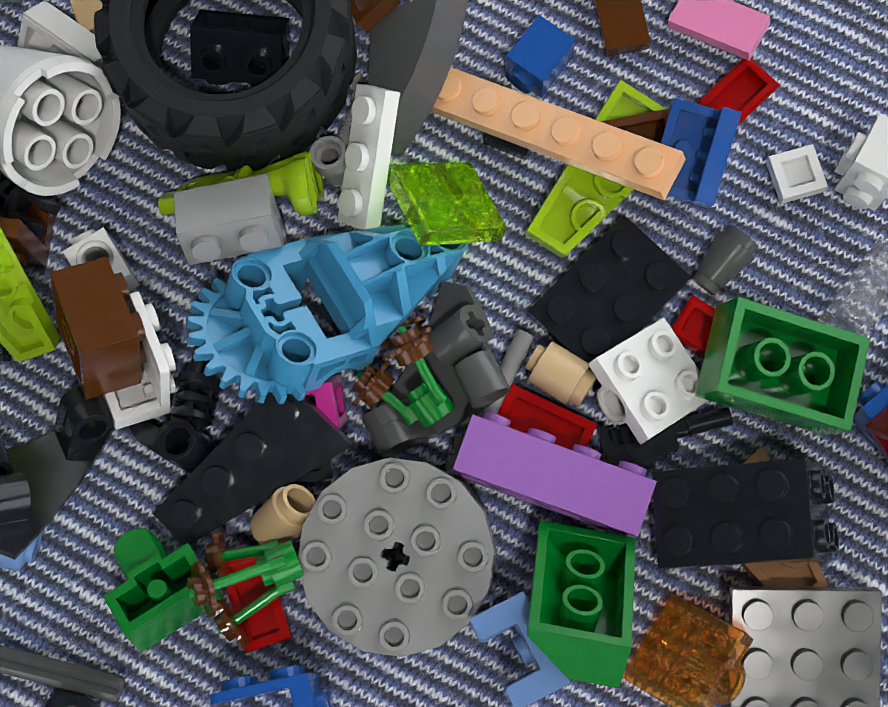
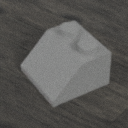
(228, 219)

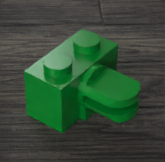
(156, 589)

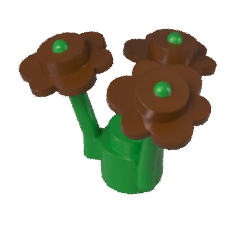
(276, 565)

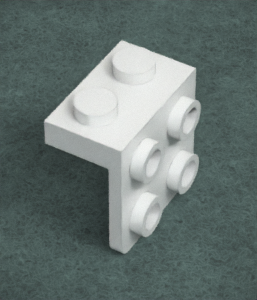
(152, 395)

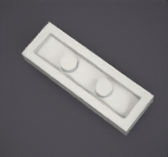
(368, 156)

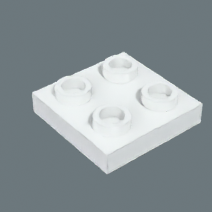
(647, 381)

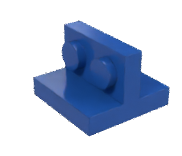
(706, 141)

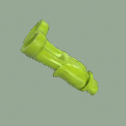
(289, 178)

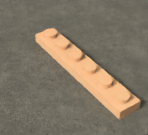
(559, 133)

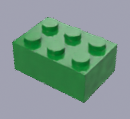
(783, 367)

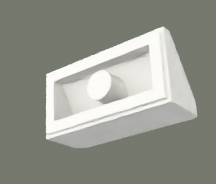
(55, 32)

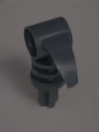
(186, 420)

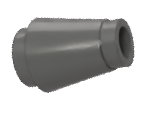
(724, 259)

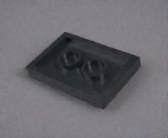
(609, 292)

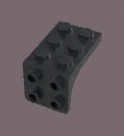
(744, 514)

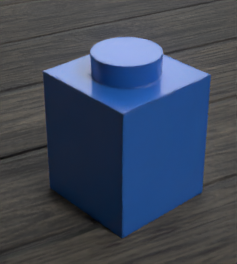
(539, 57)

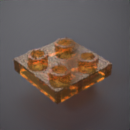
(690, 658)

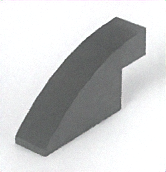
(413, 56)

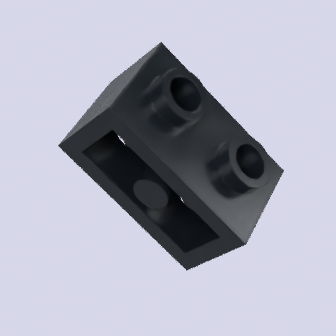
(237, 47)

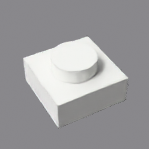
(796, 174)

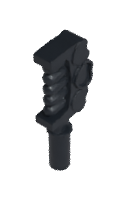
(623, 445)

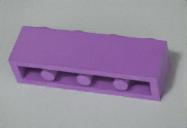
(554, 476)

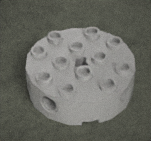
(353, 579)

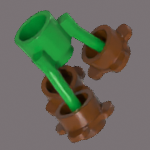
(408, 346)

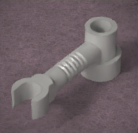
(329, 151)

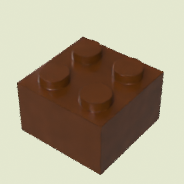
(98, 327)

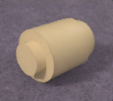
(560, 373)
(282, 515)

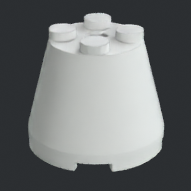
(53, 119)

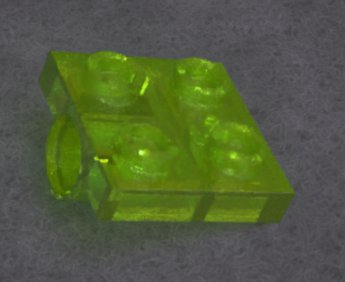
(445, 203)

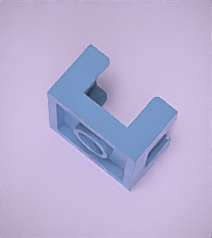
(515, 613)

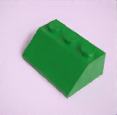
(583, 601)

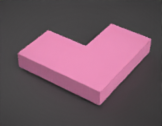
(721, 24)

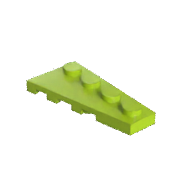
(580, 197)
(24, 323)

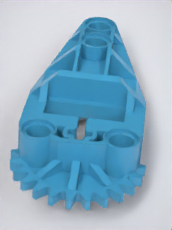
(273, 345)

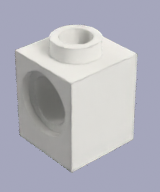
(99, 243)

